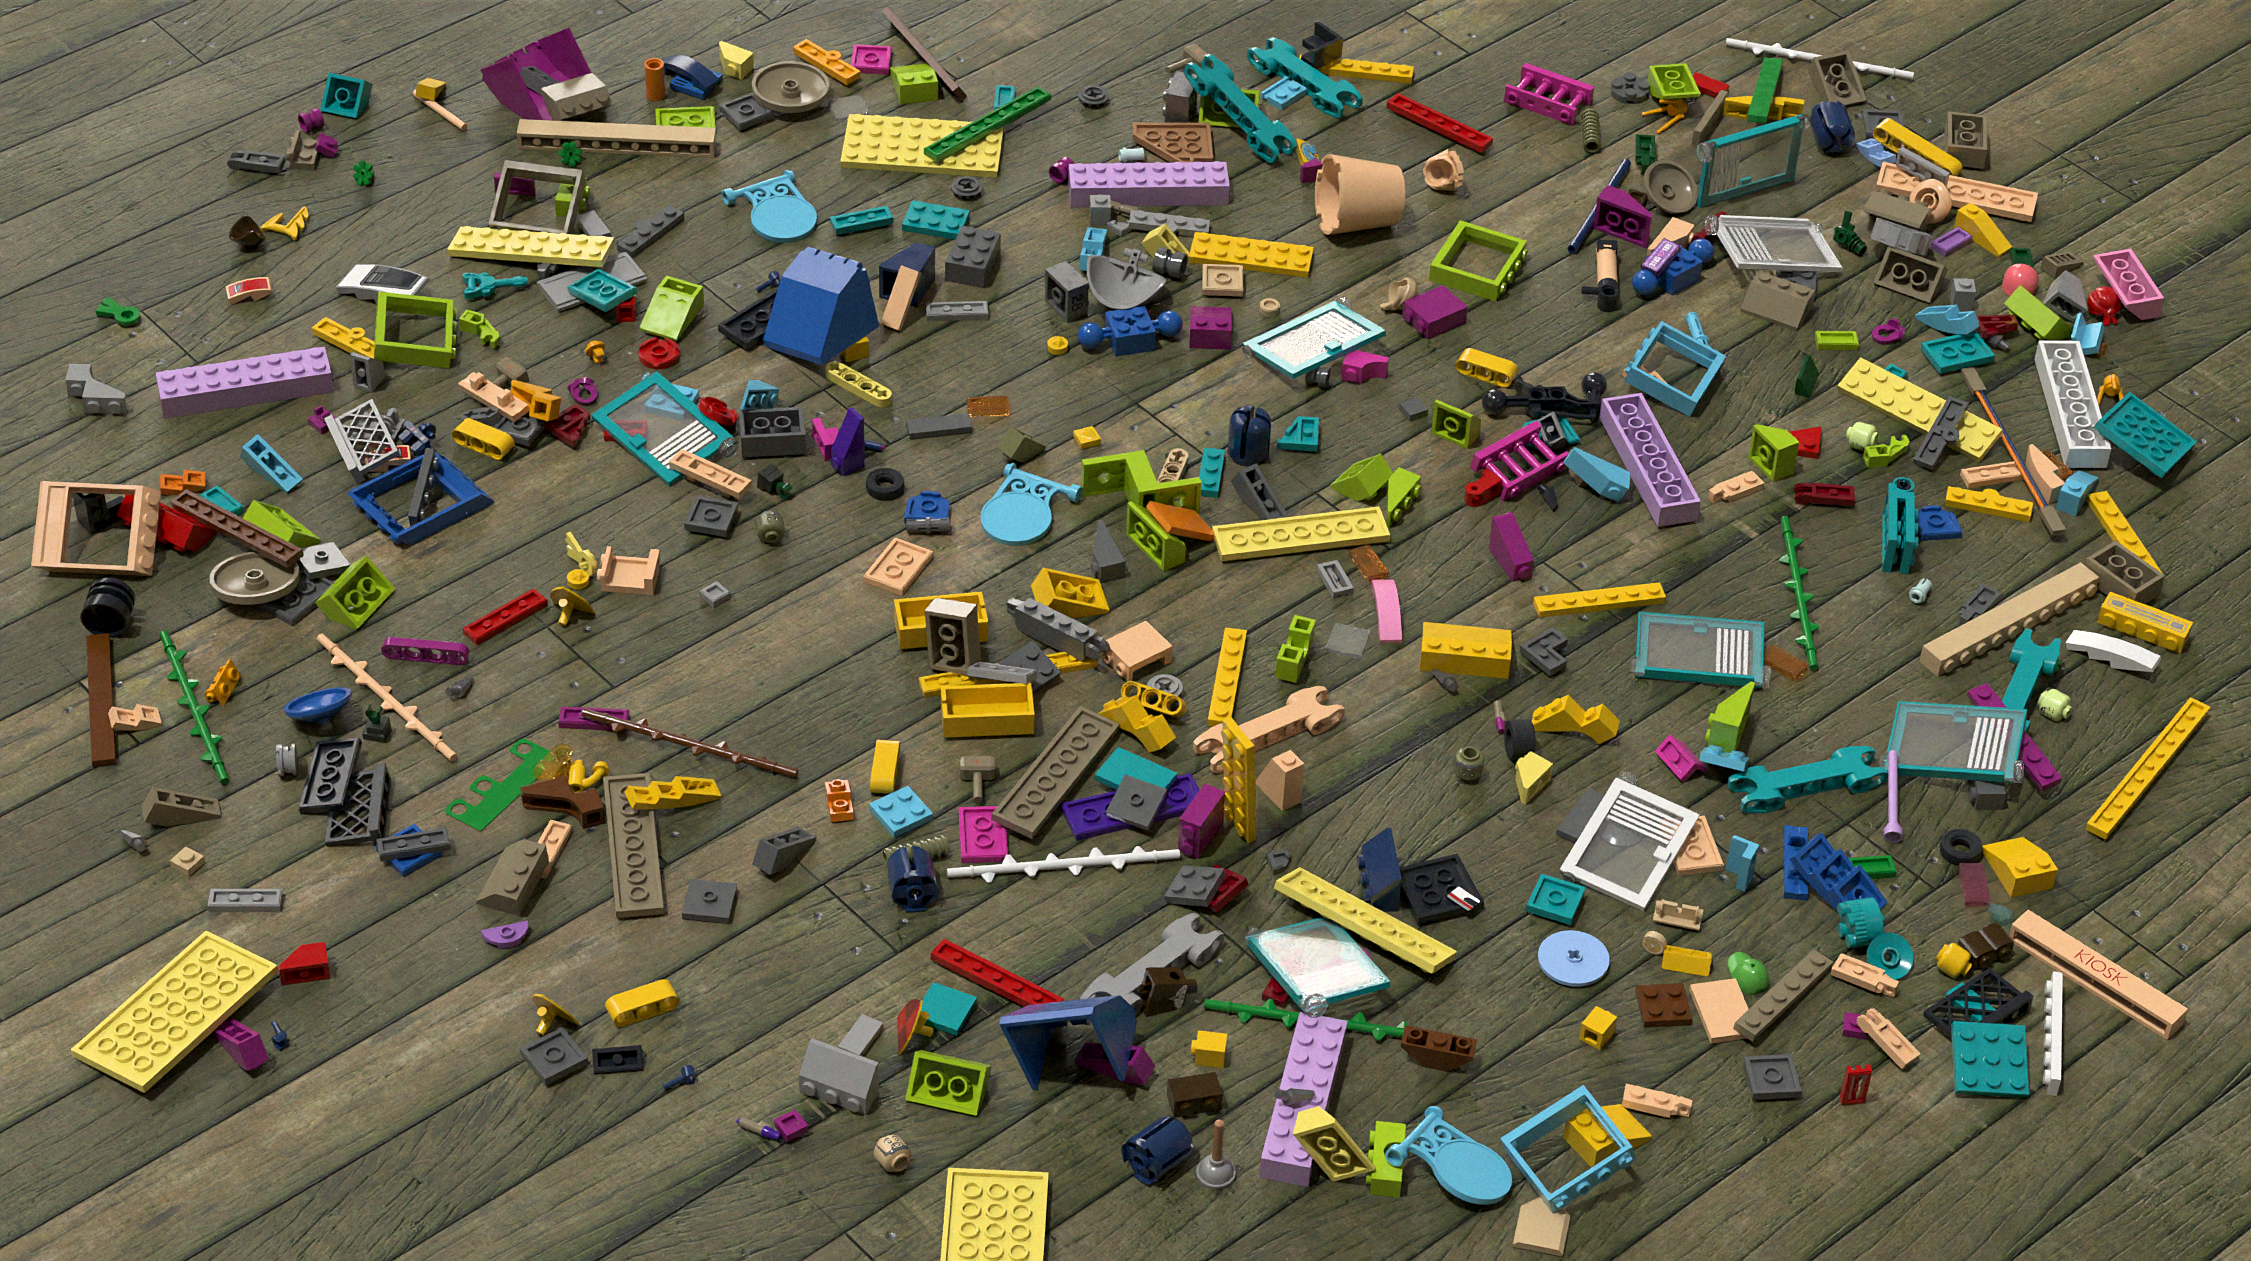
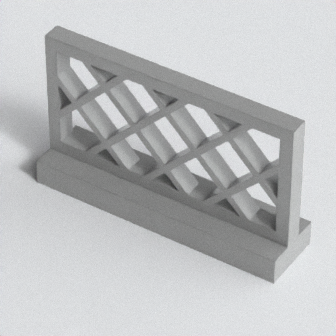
(345, 443)

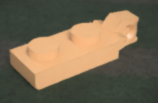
(1736, 488)
(1864, 975)
(1655, 1102)

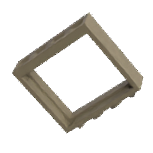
(540, 173)

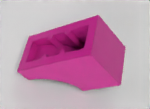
(1363, 365)

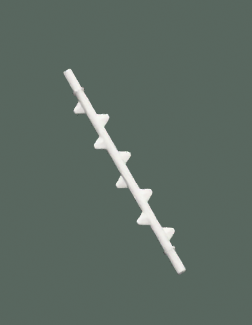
(1778, 50)
(1052, 862)

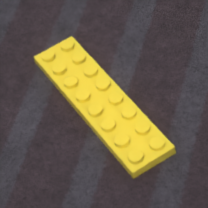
(531, 246)
(1915, 407)
(1300, 533)
(1365, 920)

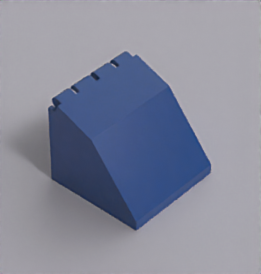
(821, 307)
(1030, 1031)

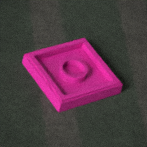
(872, 59)

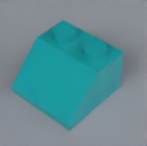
(345, 95)

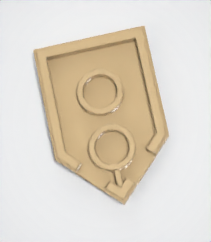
(1541, 1229)

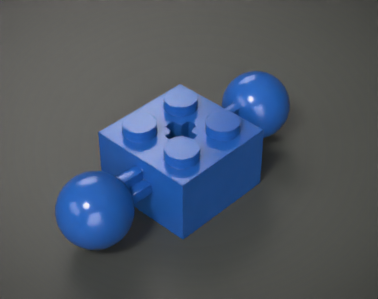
(1680, 273)
(1130, 330)

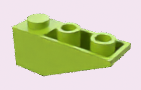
(1402, 489)

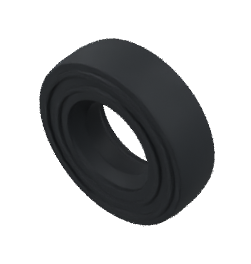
(885, 493)
(1964, 837)

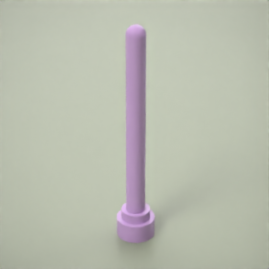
(1893, 831)

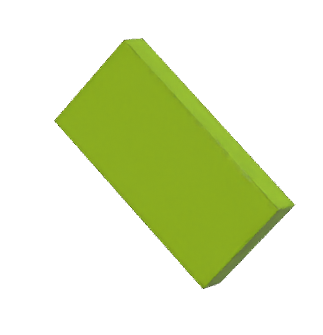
(1836, 340)

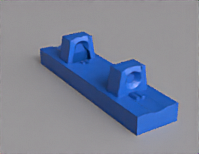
(1793, 882)

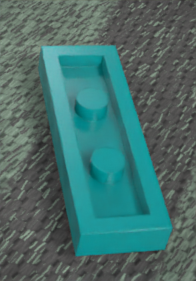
(861, 220)
(1211, 471)

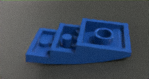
(1833, 873)

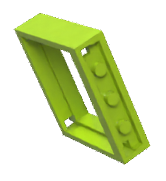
(1469, 282)
(413, 353)

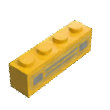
(2145, 622)

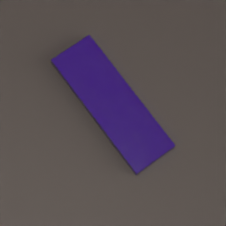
(1089, 818)

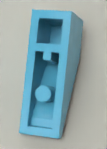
(269, 464)
(1599, 474)
(2075, 492)

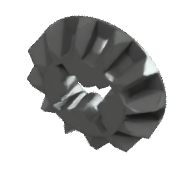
(1099, 94)
(961, 187)

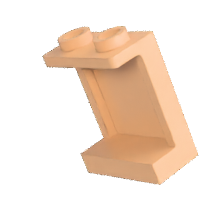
(629, 573)
(1136, 649)

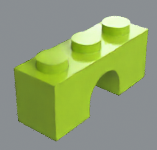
(1294, 653)
(1385, 1178)

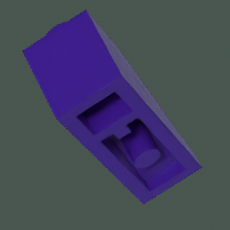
(848, 447)

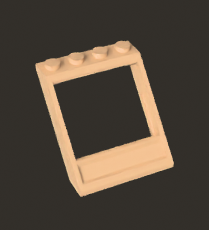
(54, 523)

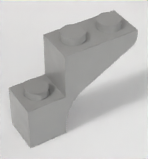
(95, 395)

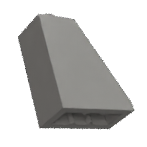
(2066, 296)

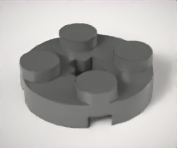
(1629, 88)

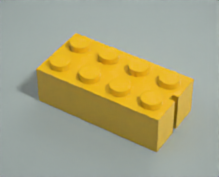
(911, 622)
(987, 710)

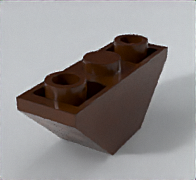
(1437, 1049)

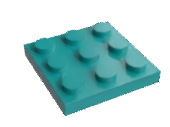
(1989, 1059)

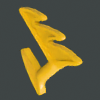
(291, 228)

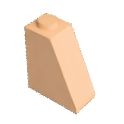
(1283, 780)

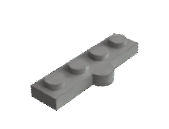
(1183, 225)

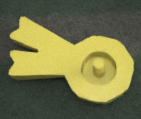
(585, 558)

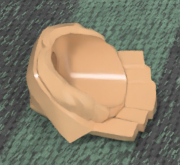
(1444, 171)

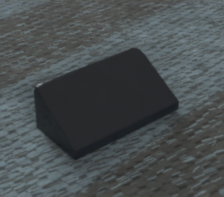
(1553, 432)
(617, 1059)

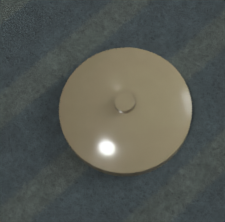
(790, 87)
(252, 579)

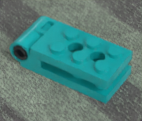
(1899, 518)

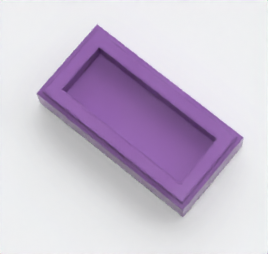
(1951, 241)

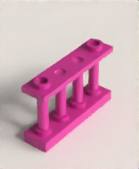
(1553, 83)
(1515, 443)

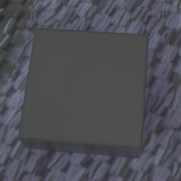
(1413, 409)

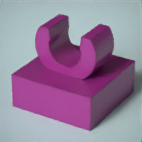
(317, 420)

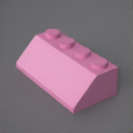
(2131, 283)

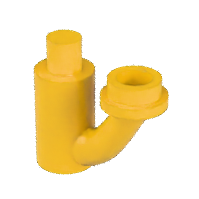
(577, 775)

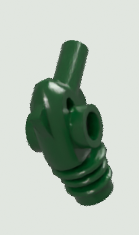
(1847, 237)

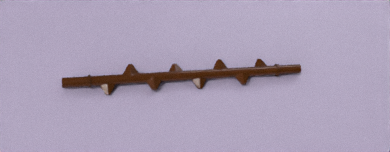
(697, 746)

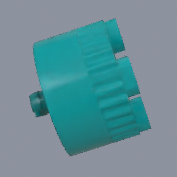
(1860, 921)

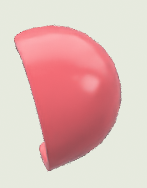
(2020, 275)

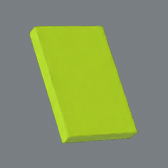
(686, 117)

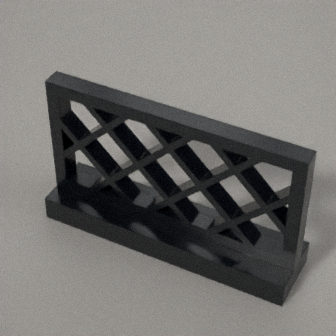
(379, 791)
(2007, 1011)

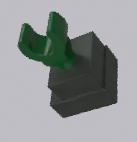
(771, 479)
(377, 727)

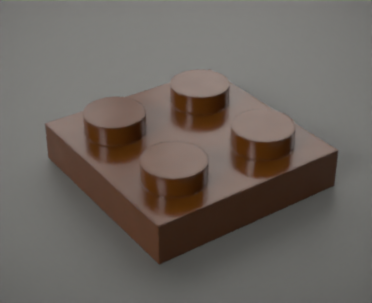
(1663, 1005)

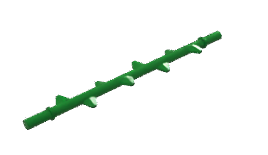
(1801, 597)
(197, 711)
(1269, 1010)

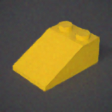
(1069, 593)
(2021, 866)
(1591, 1140)

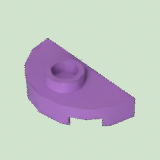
(507, 935)

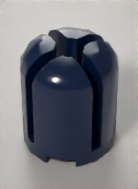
(1832, 127)
(1249, 434)
(903, 880)
(1158, 1149)

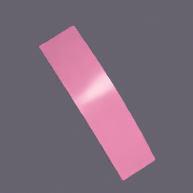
(1387, 611)

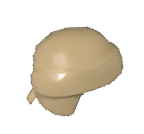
(1400, 292)

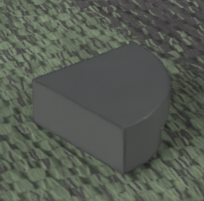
(1278, 860)

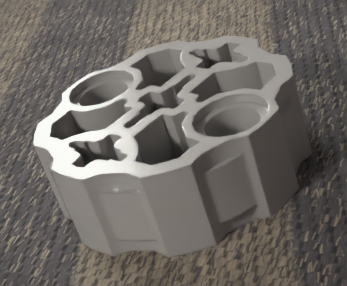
(1901, 236)

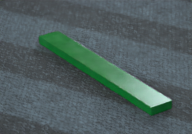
(1765, 90)
(987, 124)

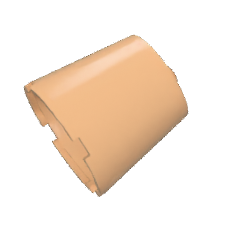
(1358, 194)

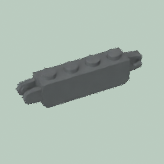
(1057, 629)

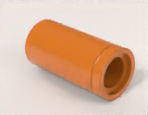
(654, 79)

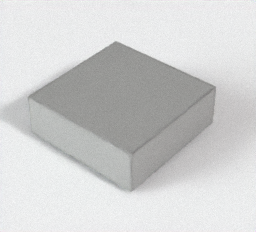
(715, 594)

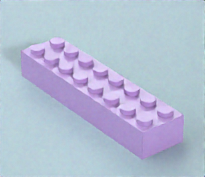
(1150, 183)
(244, 382)
(1650, 459)
(1309, 1066)

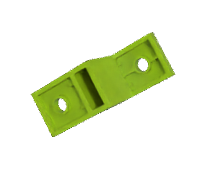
(1134, 475)

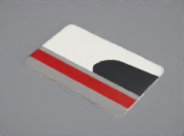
(1463, 898)

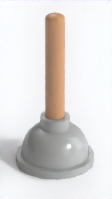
(1216, 1169)

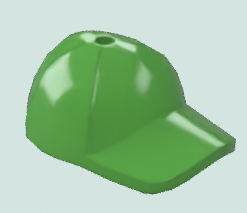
(1749, 973)

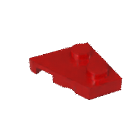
(1808, 441)

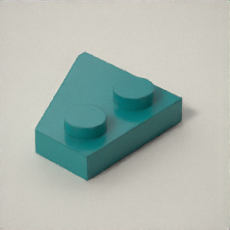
(1301, 435)

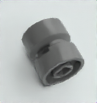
(1170, 263)

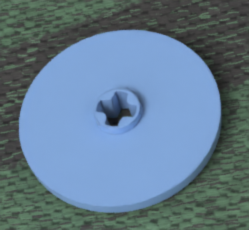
(1573, 958)

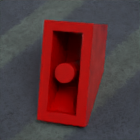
(305, 964)

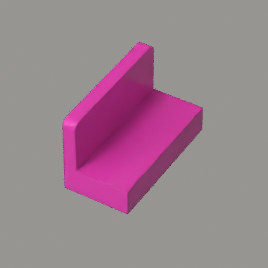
(824, 438)
(1679, 758)

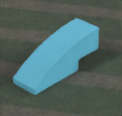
(1093, 244)
(1949, 319)

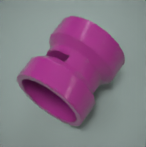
(311, 120)
(1062, 170)

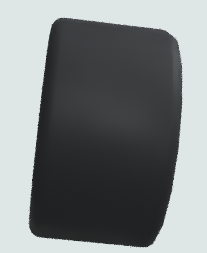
(1519, 738)

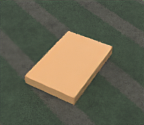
(898, 566)
(1699, 852)
(1719, 1008)

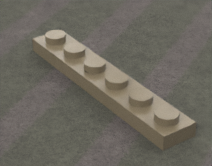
(1783, 995)

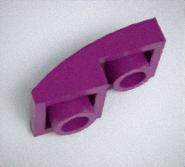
(1309, 170)

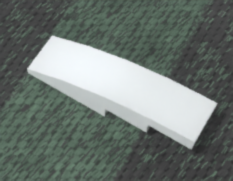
(2119, 652)

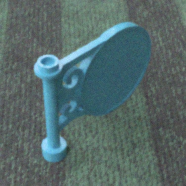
(777, 214)
(1022, 516)
(1460, 1165)

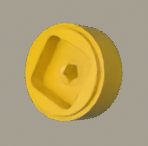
(1057, 345)
(578, 579)

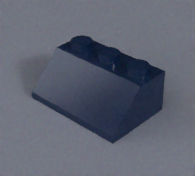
(1380, 872)

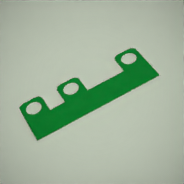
(502, 793)

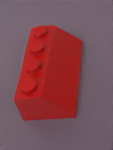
(172, 526)

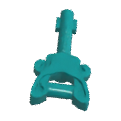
(488, 284)

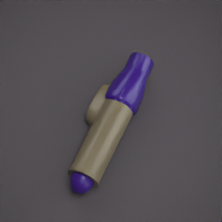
(760, 1128)

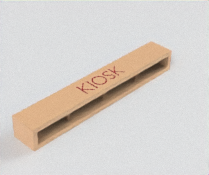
(2098, 974)

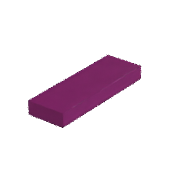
(571, 718)

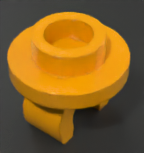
(595, 350)

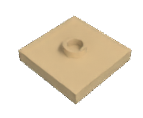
(1222, 280)

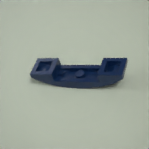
(700, 75)

